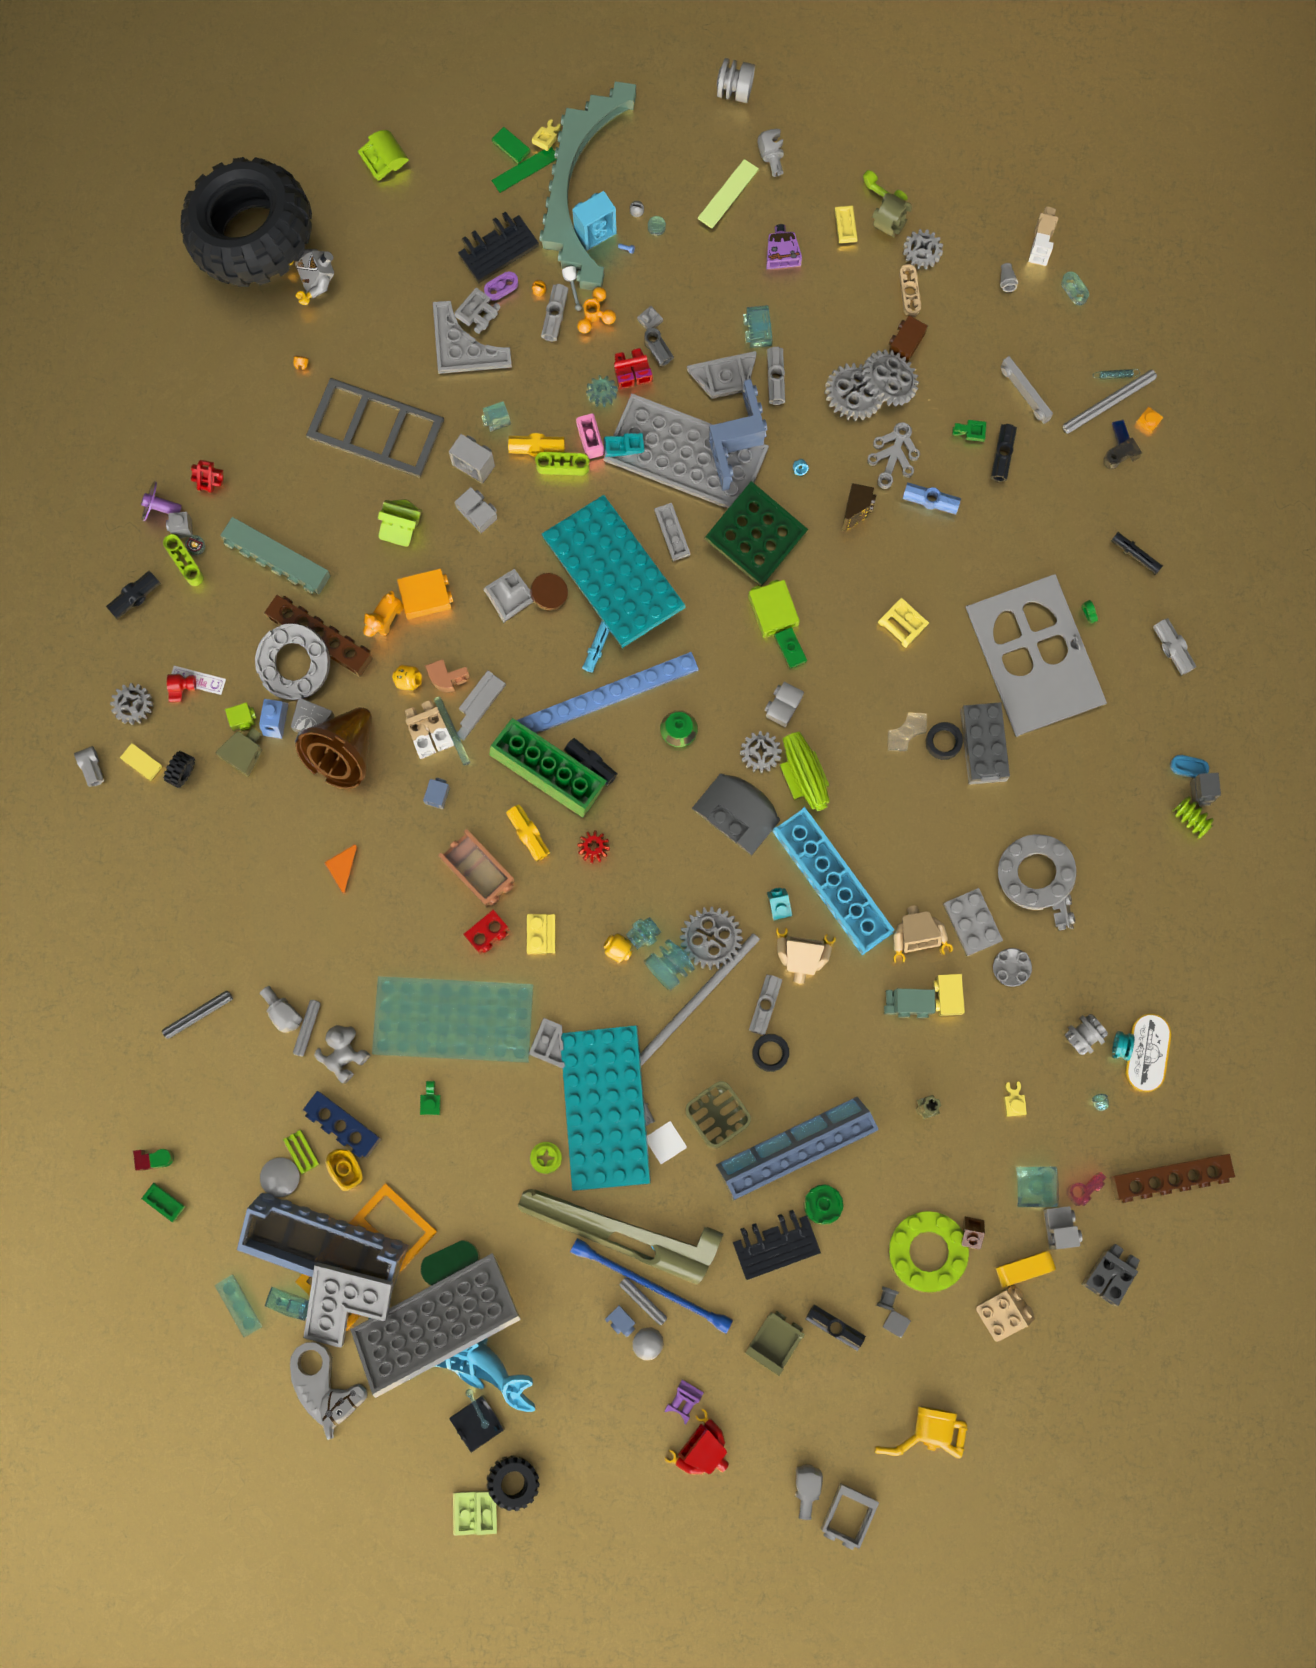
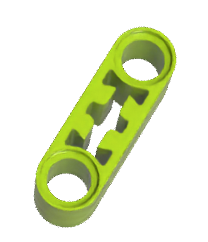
(560, 457)
(178, 550)

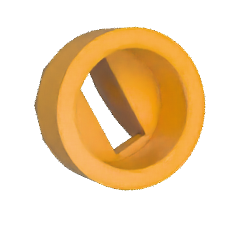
(537, 290)
(300, 360)

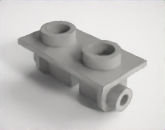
(1065, 917)

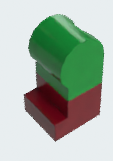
(159, 1159)

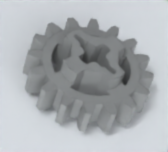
(923, 256)
(124, 705)
(752, 752)

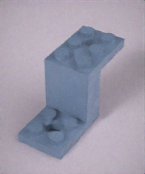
(737, 434)

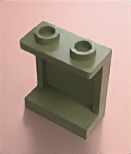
(775, 1342)

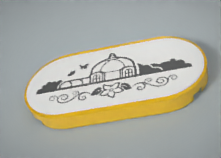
(1150, 1053)

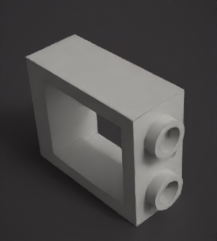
(859, 1497)

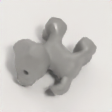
(340, 1039)

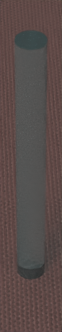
(452, 732)

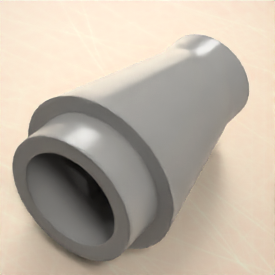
(1008, 278)

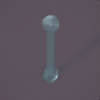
(485, 1424)

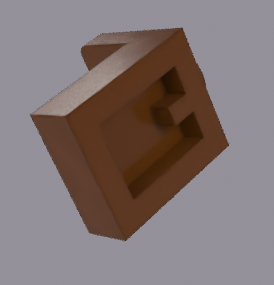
(973, 1232)

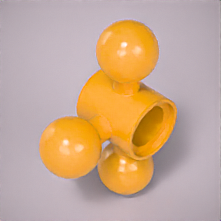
(608, 316)

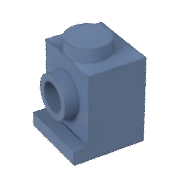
(621, 1321)

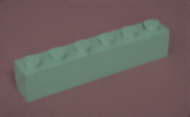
(275, 555)

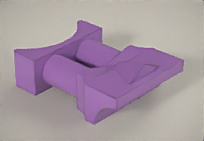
(688, 1393)

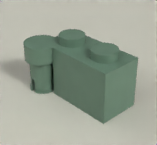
(910, 1002)

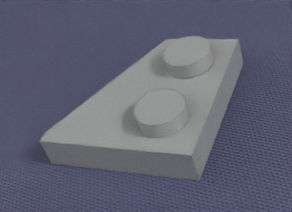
(548, 1043)

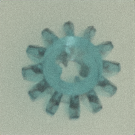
(608, 393)

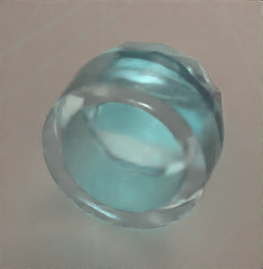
(1100, 1102)

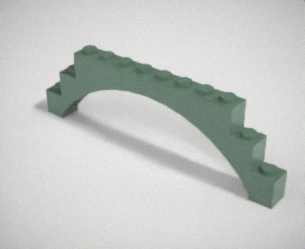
(577, 131)

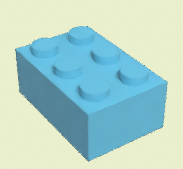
(594, 220)

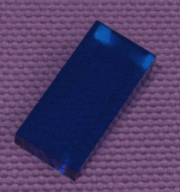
(1120, 431)

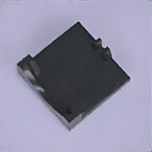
(469, 1424)

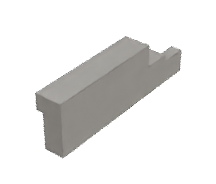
(478, 702)

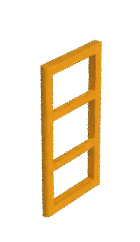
(360, 1220)

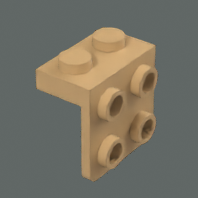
(1006, 1313)

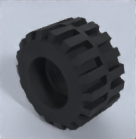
(529, 1490)

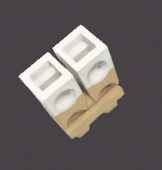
(1043, 232)
(424, 724)

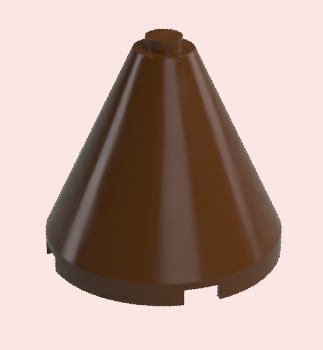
(338, 748)

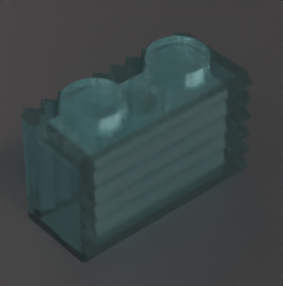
(759, 326)

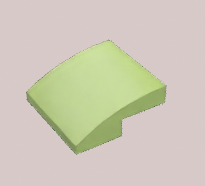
(474, 1513)

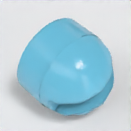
(801, 471)

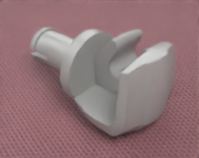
(770, 150)
(280, 1012)
(809, 1488)

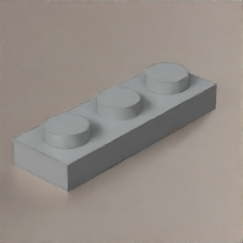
(672, 531)

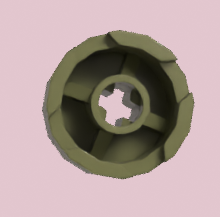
(891, 215)

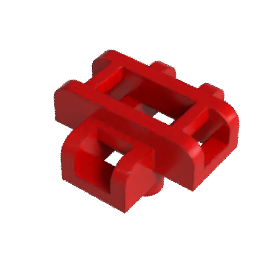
(208, 475)

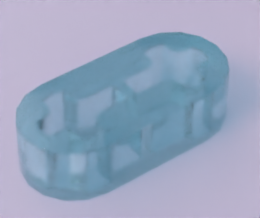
(1075, 288)

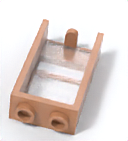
(477, 869)

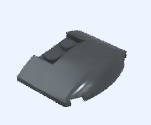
(738, 811)

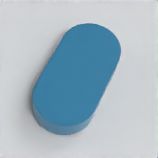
(1188, 766)

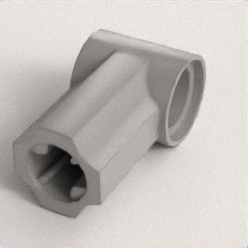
(88, 762)

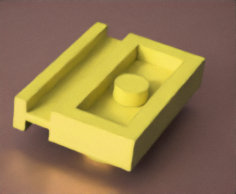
(540, 933)

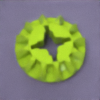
(539, 1150)

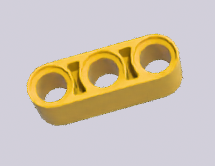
(1025, 1268)

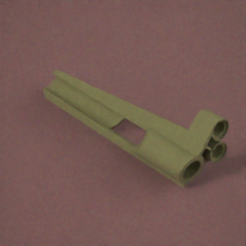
(671, 1255)

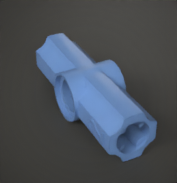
(943, 501)

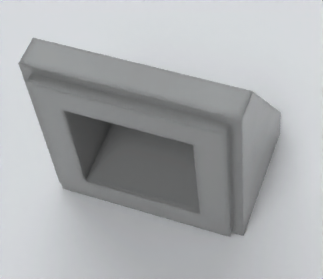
(896, 1324)

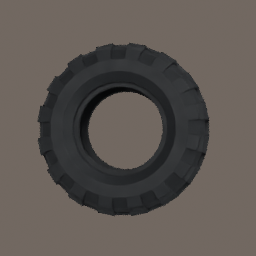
(231, 191)

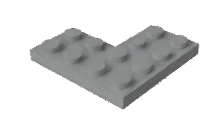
(335, 1295)

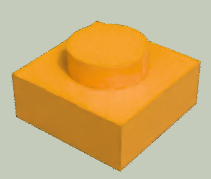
(1149, 420)

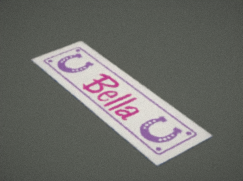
(203, 681)

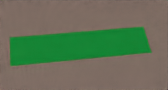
(524, 169)

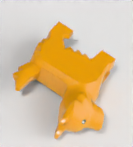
(383, 615)

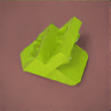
(398, 521)

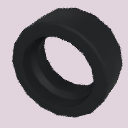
(948, 727)
(771, 1038)

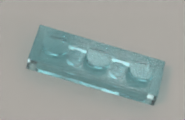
(238, 1306)

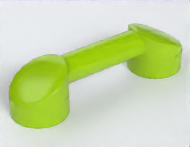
(870, 181)

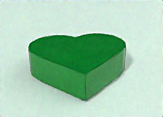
(1089, 611)

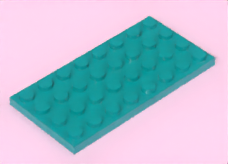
(613, 571)
(605, 1108)

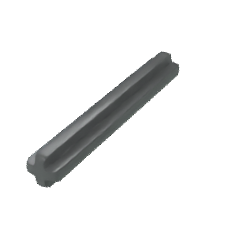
(197, 1014)

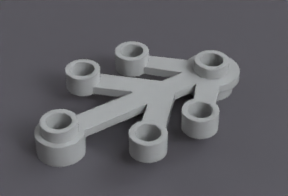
(894, 452)

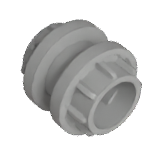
(1086, 1034)

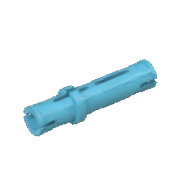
(596, 648)

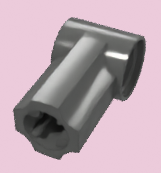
(658, 348)

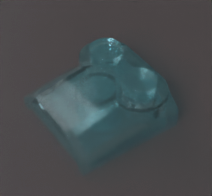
(1038, 1187)

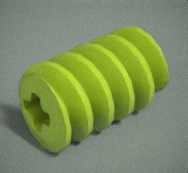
(1194, 817)

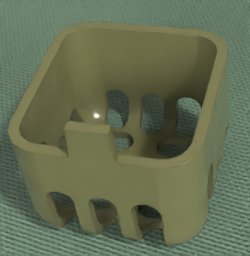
(714, 1112)

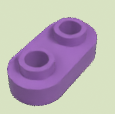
(499, 285)

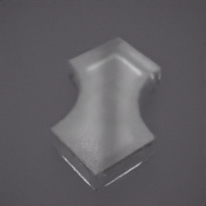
(914, 725)

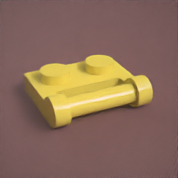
(908, 618)

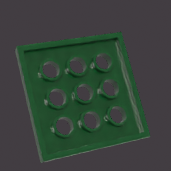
(731, 548)

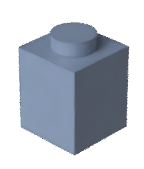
(436, 793)

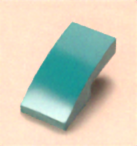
(623, 445)

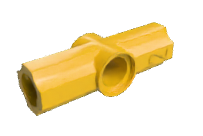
(535, 444)
(527, 832)

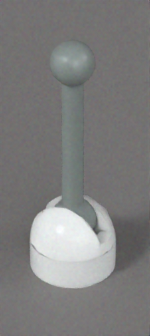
(570, 275)

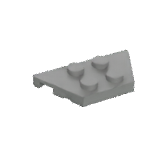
(723, 375)

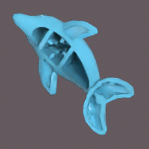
(483, 1363)

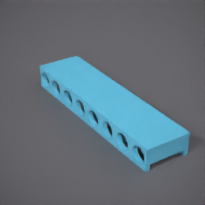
(833, 881)

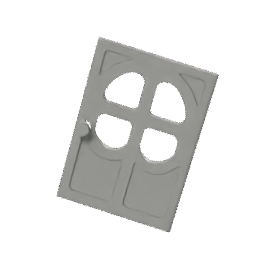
(1049, 690)

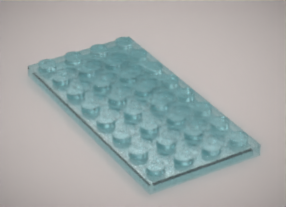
(453, 1019)

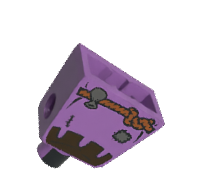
(783, 249)

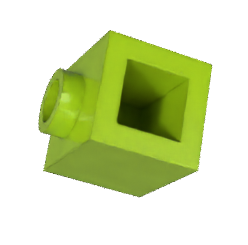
(241, 717)

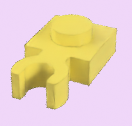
(546, 136)
(1014, 1103)

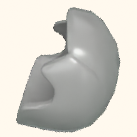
(648, 1343)

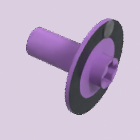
(150, 501)

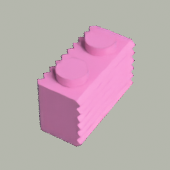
(590, 436)

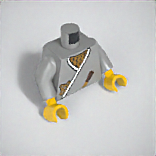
(315, 273)

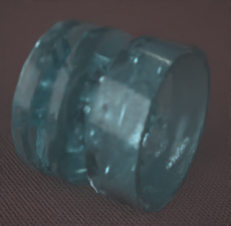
(669, 965)

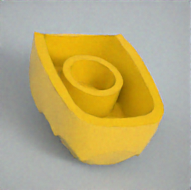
(344, 1169)

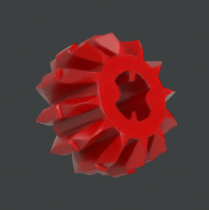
(589, 842)

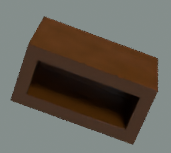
(908, 338)

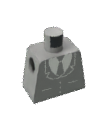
(308, 715)

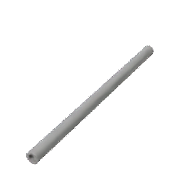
(697, 999)

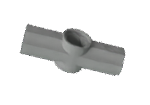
(556, 303)
(776, 366)
(1174, 646)
(769, 992)

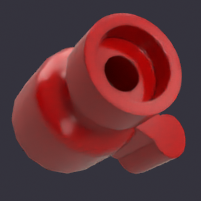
(177, 683)

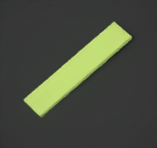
(728, 193)

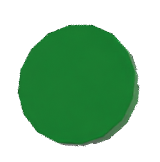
(823, 1204)

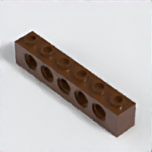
(356, 664)
(1221, 1164)

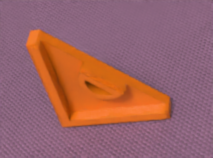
(341, 866)

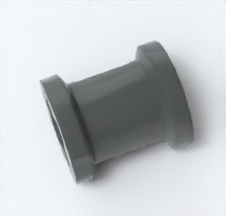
(887, 1298)

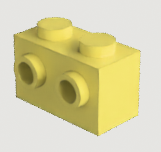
(949, 994)

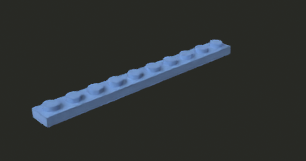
(610, 693)

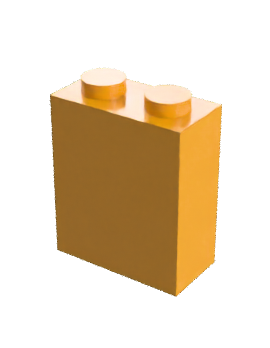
(425, 593)

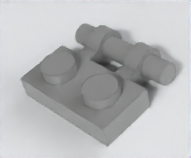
(473, 306)

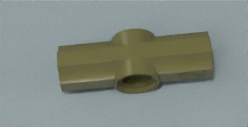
(928, 1106)

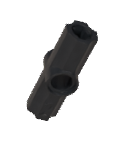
(1006, 443)
(133, 594)
(590, 760)
(846, 1334)

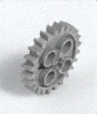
(890, 377)
(845, 378)
(720, 923)

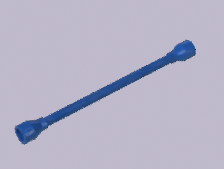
(720, 1321)

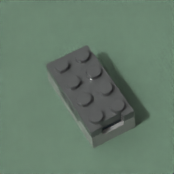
(985, 743)

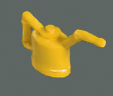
(935, 1430)

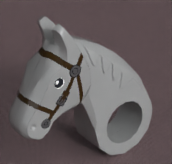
(315, 1393)

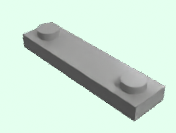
(1039, 407)

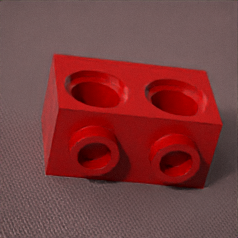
(483, 928)

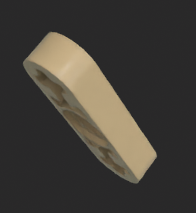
(912, 283)

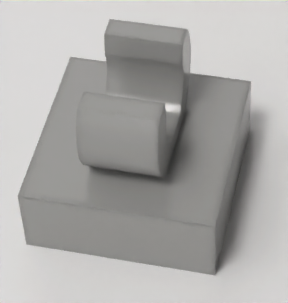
(650, 318)

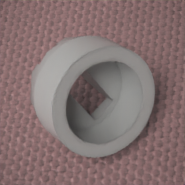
(636, 211)

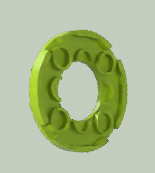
(900, 1257)

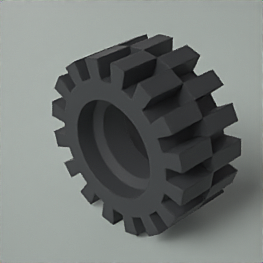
(179, 769)

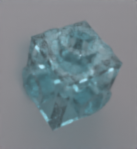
(643, 933)

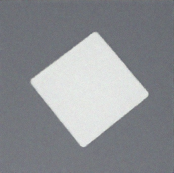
(665, 1142)

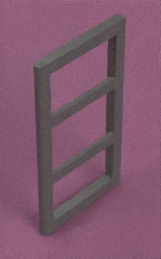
(383, 458)

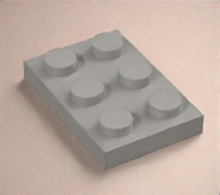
(972, 922)

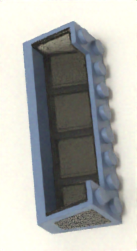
(301, 1238)

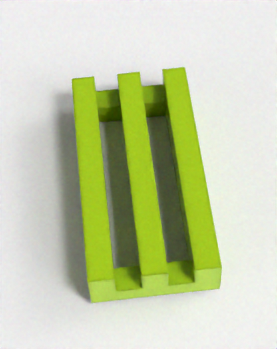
(293, 1137)

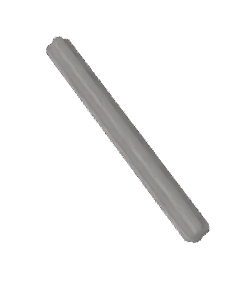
(1109, 401)

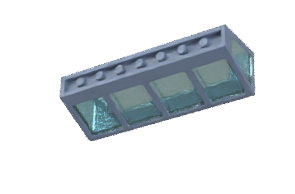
(796, 1147)

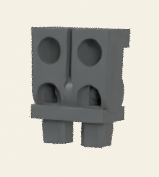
(1111, 1275)

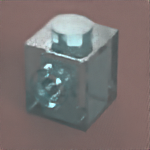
(496, 416)

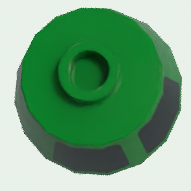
(678, 728)

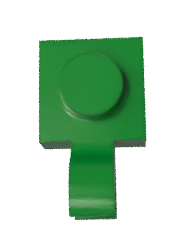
(973, 430)
(430, 1103)

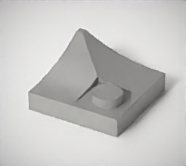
(508, 595)

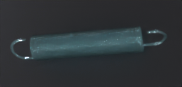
(1116, 374)

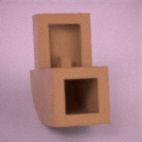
(442, 679)

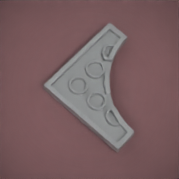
(459, 350)

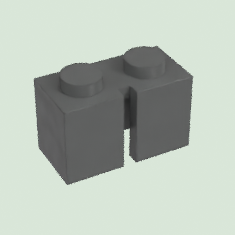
(1205, 789)

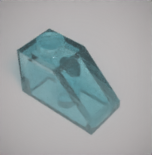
(287, 1303)

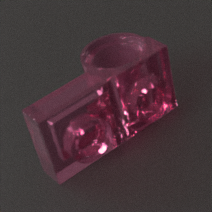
(1094, 1183)

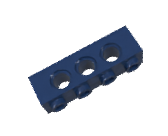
(368, 1139)

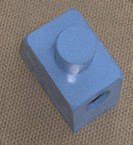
(273, 716)

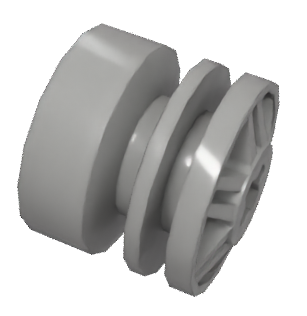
(735, 80)

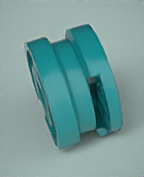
(1123, 1045)

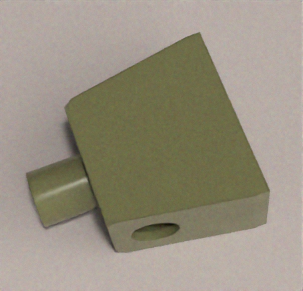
(241, 751)

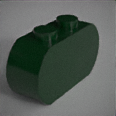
(448, 1261)

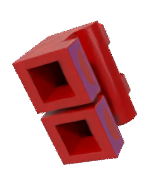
(638, 364)

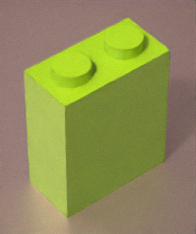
(773, 608)

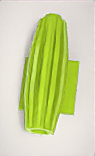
(804, 772)

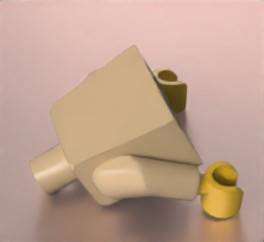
(919, 932)
(803, 954)

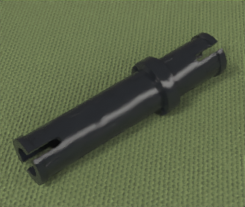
(1137, 553)

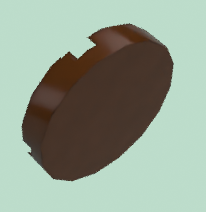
(549, 591)

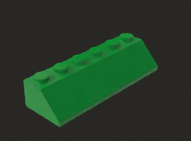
(547, 767)

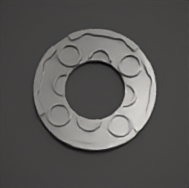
(266, 661)
(1037, 898)

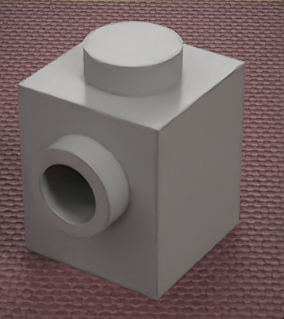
(179, 524)

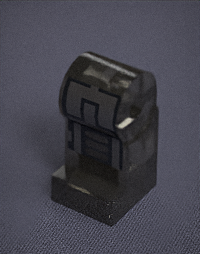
(1121, 452)

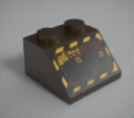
(859, 504)

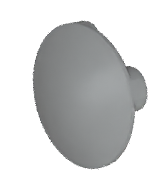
(1012, 967)
(279, 1177)

